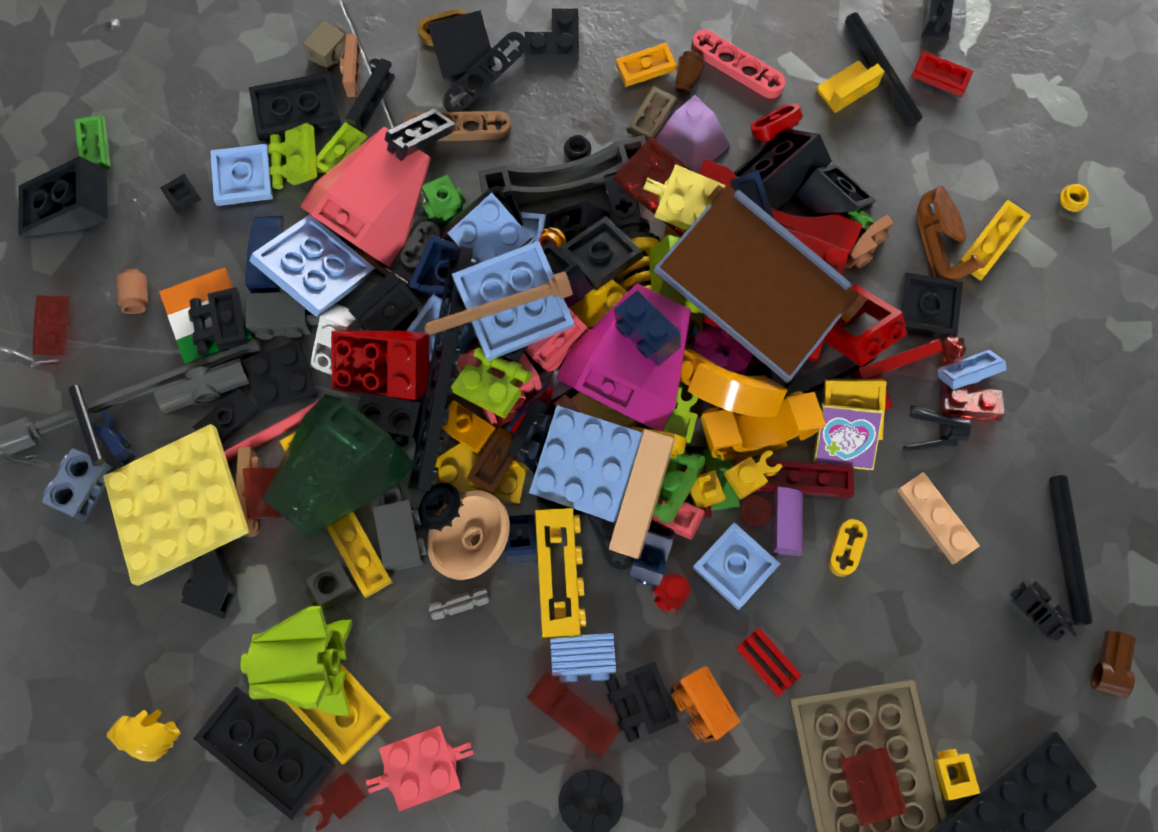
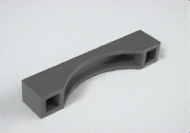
(551, 181)

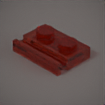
(873, 786)

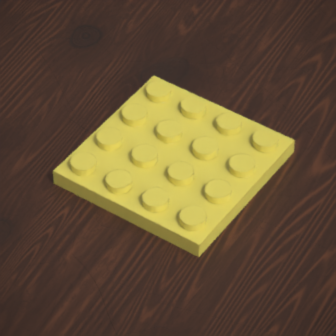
(175, 505)

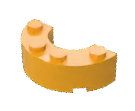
(748, 436)

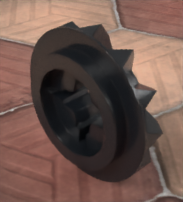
(433, 500)

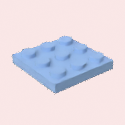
(312, 265)
(504, 277)
(586, 463)

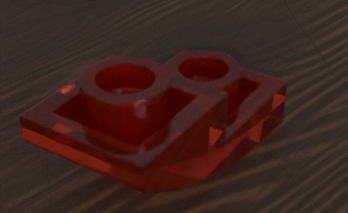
(50, 325)

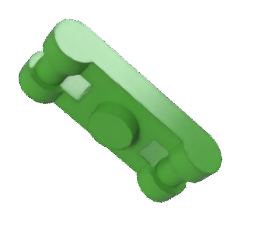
(678, 484)

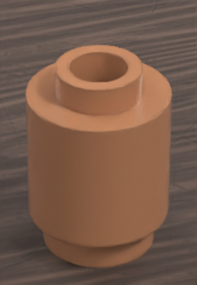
(132, 291)

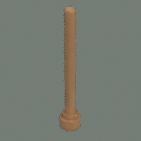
(557, 286)

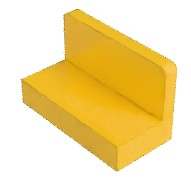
(849, 85)

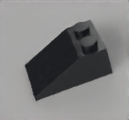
(63, 199)

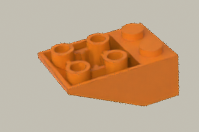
(705, 705)

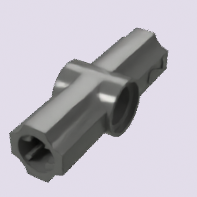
(201, 385)

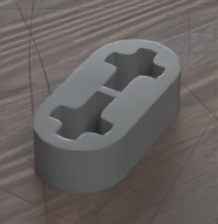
(415, 243)

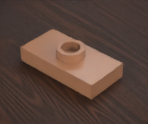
(351, 65)

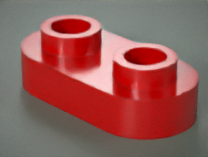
(776, 121)

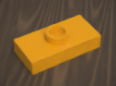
(645, 64)
(468, 428)

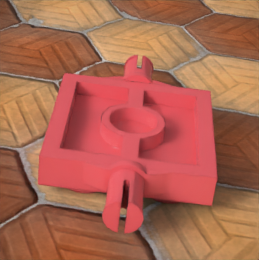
(420, 768)

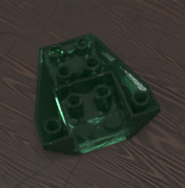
(334, 467)

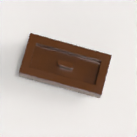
(493, 463)

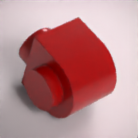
(671, 593)

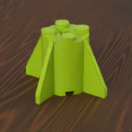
(300, 662)

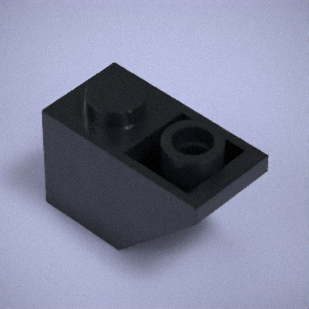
(211, 585)

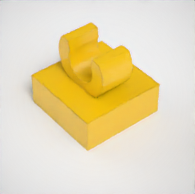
(707, 490)

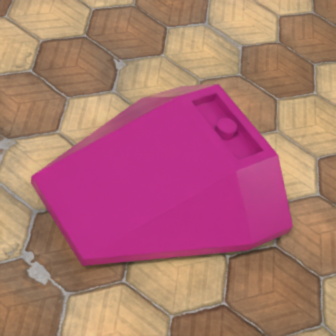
(619, 375)

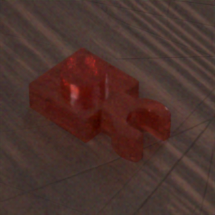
(339, 798)

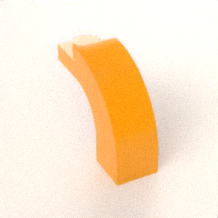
(729, 390)

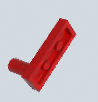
(875, 370)

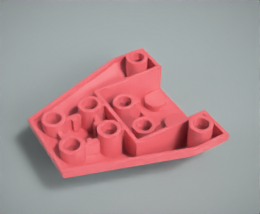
(371, 197)

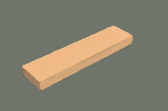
(641, 494)

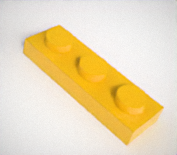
(996, 237)

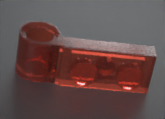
(573, 714)

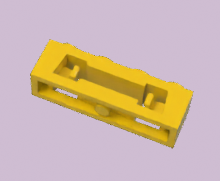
(562, 624)

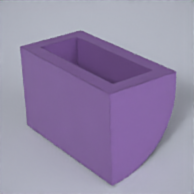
(787, 522)

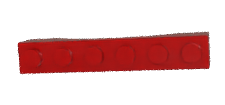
(830, 228)

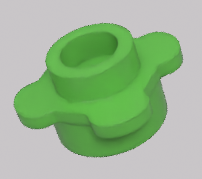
(862, 218)

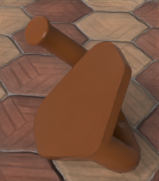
(947, 220)

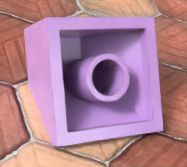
(694, 134)

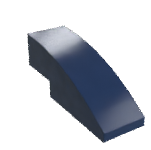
(262, 231)

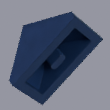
(521, 540)

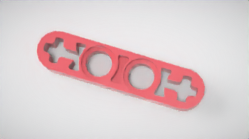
(740, 60)

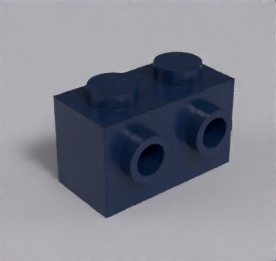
(647, 328)

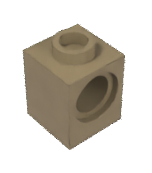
(326, 45)

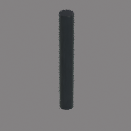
(86, 425)

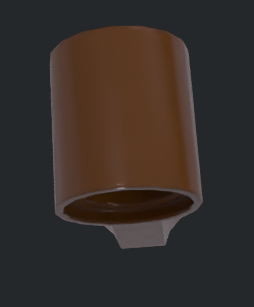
(1113, 671)

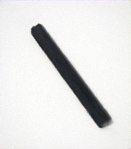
(889, 79)
(1070, 550)

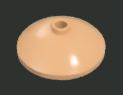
(456, 548)

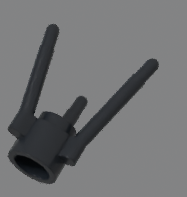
(951, 427)

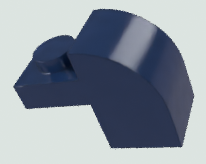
(651, 565)

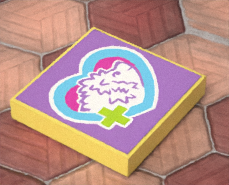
(848, 437)

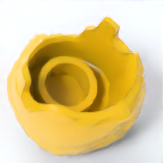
(143, 735)

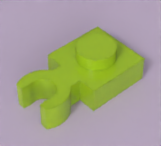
(682, 421)

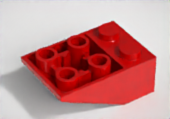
(380, 362)

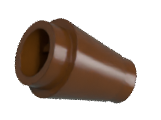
(688, 71)

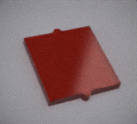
(255, 485)

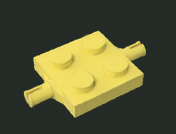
(682, 196)

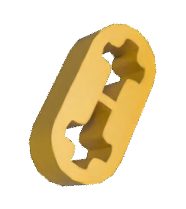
(854, 550)

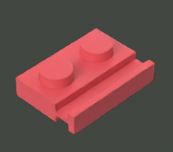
(553, 350)

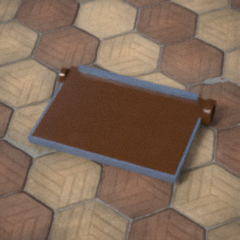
(758, 281)

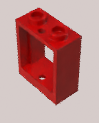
(868, 344)

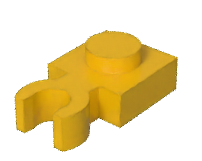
(749, 476)

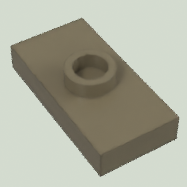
(652, 114)

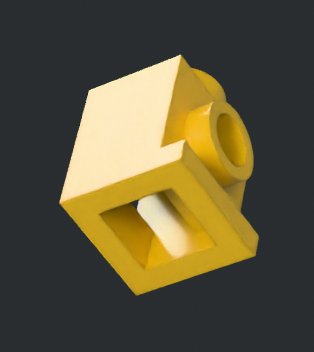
(964, 781)

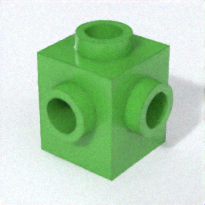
(442, 200)

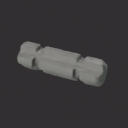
(458, 603)

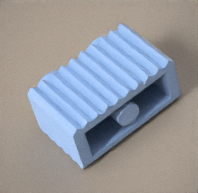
(583, 657)

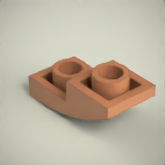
(868, 242)

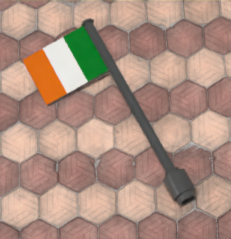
(25, 433)

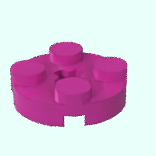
(715, 339)

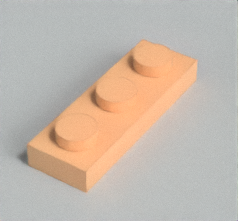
(938, 518)

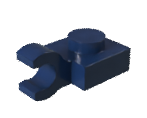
(116, 443)

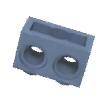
(85, 488)

